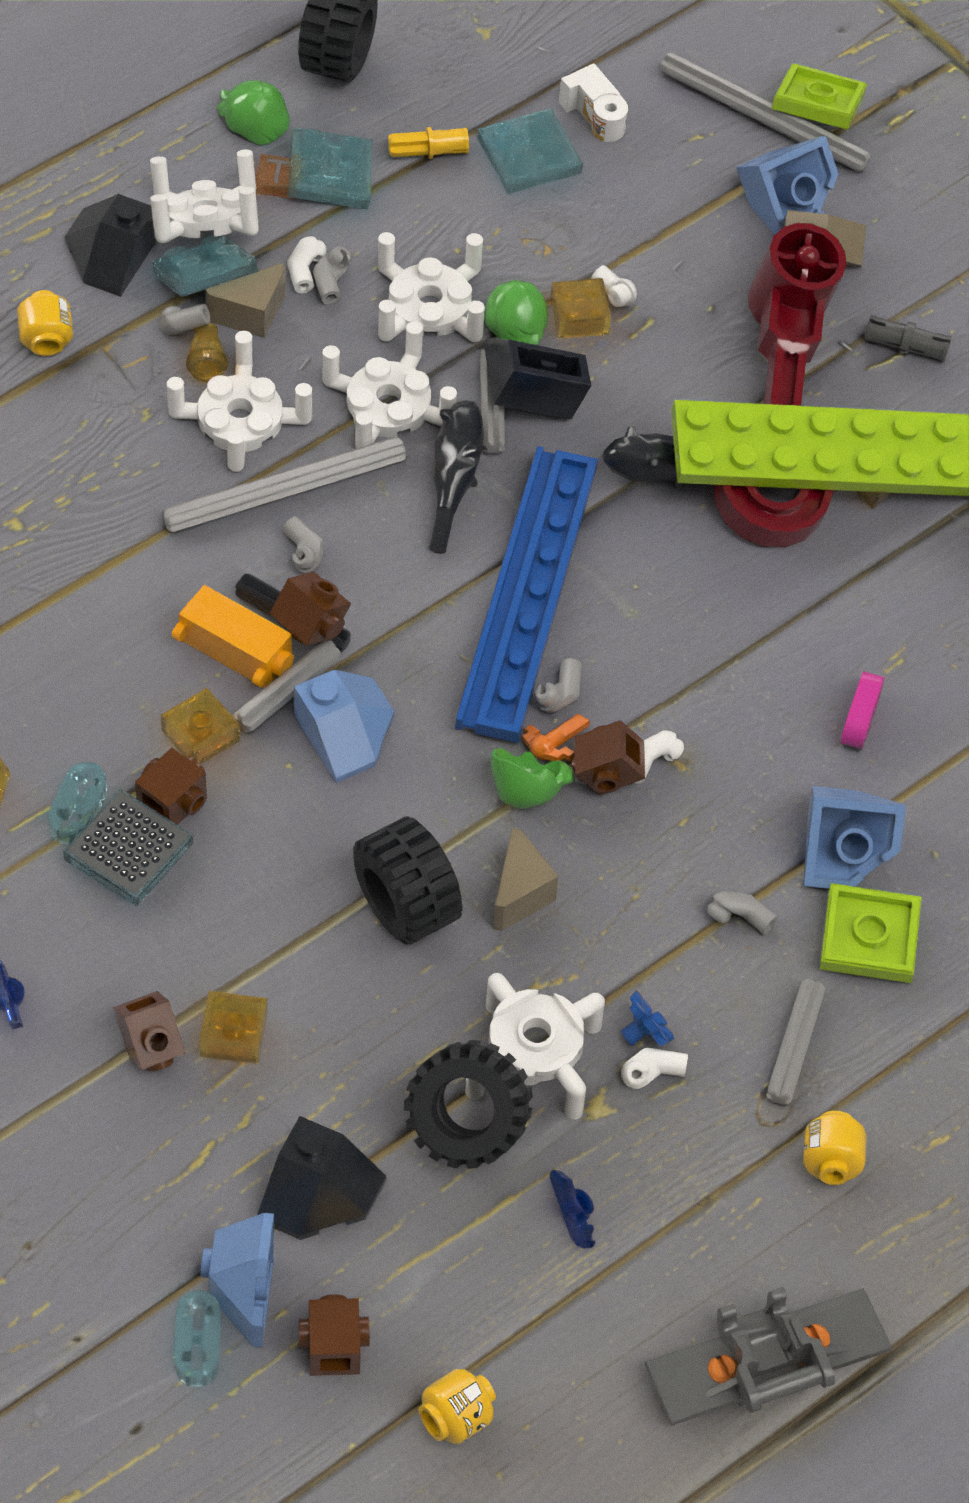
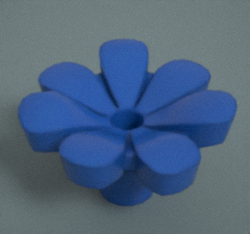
(646, 1023)

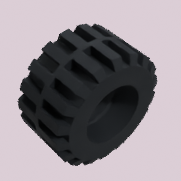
(336, 37)
(407, 880)
(437, 1128)

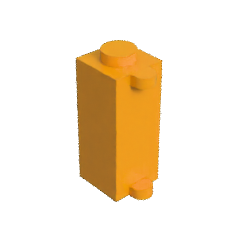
(235, 637)

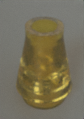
(206, 354)

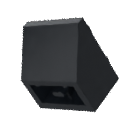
(536, 377)

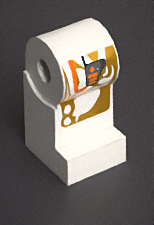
(596, 101)

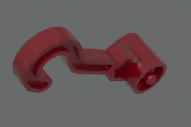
(790, 304)

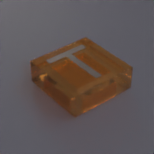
(273, 176)

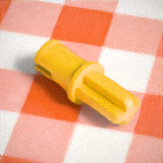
(429, 142)

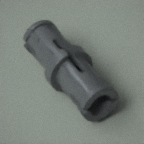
(907, 338)

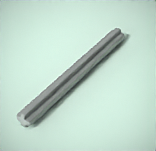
(760, 109)
(284, 484)

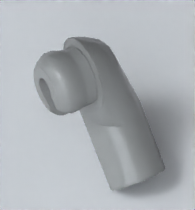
(329, 271)
(177, 321)
(309, 545)
(564, 692)
(742, 904)

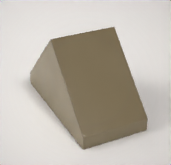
(248, 301)
(525, 882)

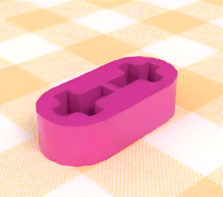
(862, 710)

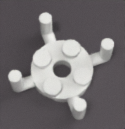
(204, 205)
(430, 278)
(387, 377)
(240, 392)
(550, 1059)

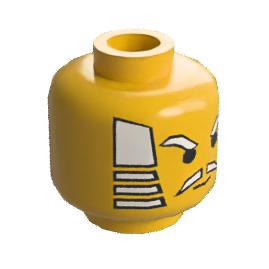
(45, 323)
(834, 1146)
(457, 1406)

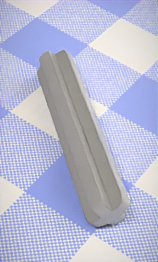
(491, 414)
(282, 688)
(795, 1042)

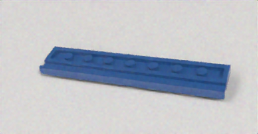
(526, 595)

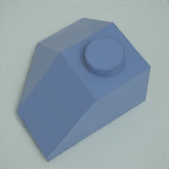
(789, 180)
(343, 720)
(849, 835)
(242, 1273)

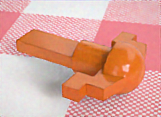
(545, 746)

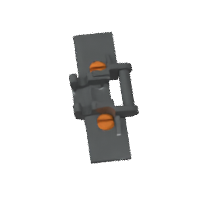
(761, 1342)

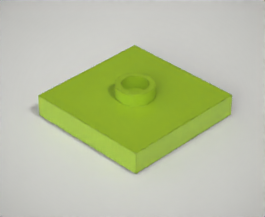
(819, 96)
(870, 933)

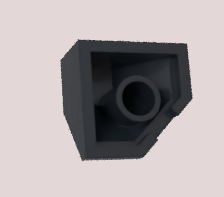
(111, 242)
(320, 1182)

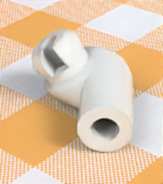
(298, 263)
(619, 290)
(660, 744)
(651, 1063)

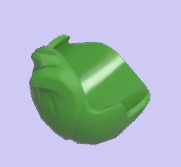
(255, 111)
(517, 312)
(526, 782)

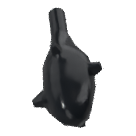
(643, 457)
(456, 459)

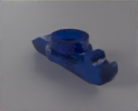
(11, 997)
(575, 1207)

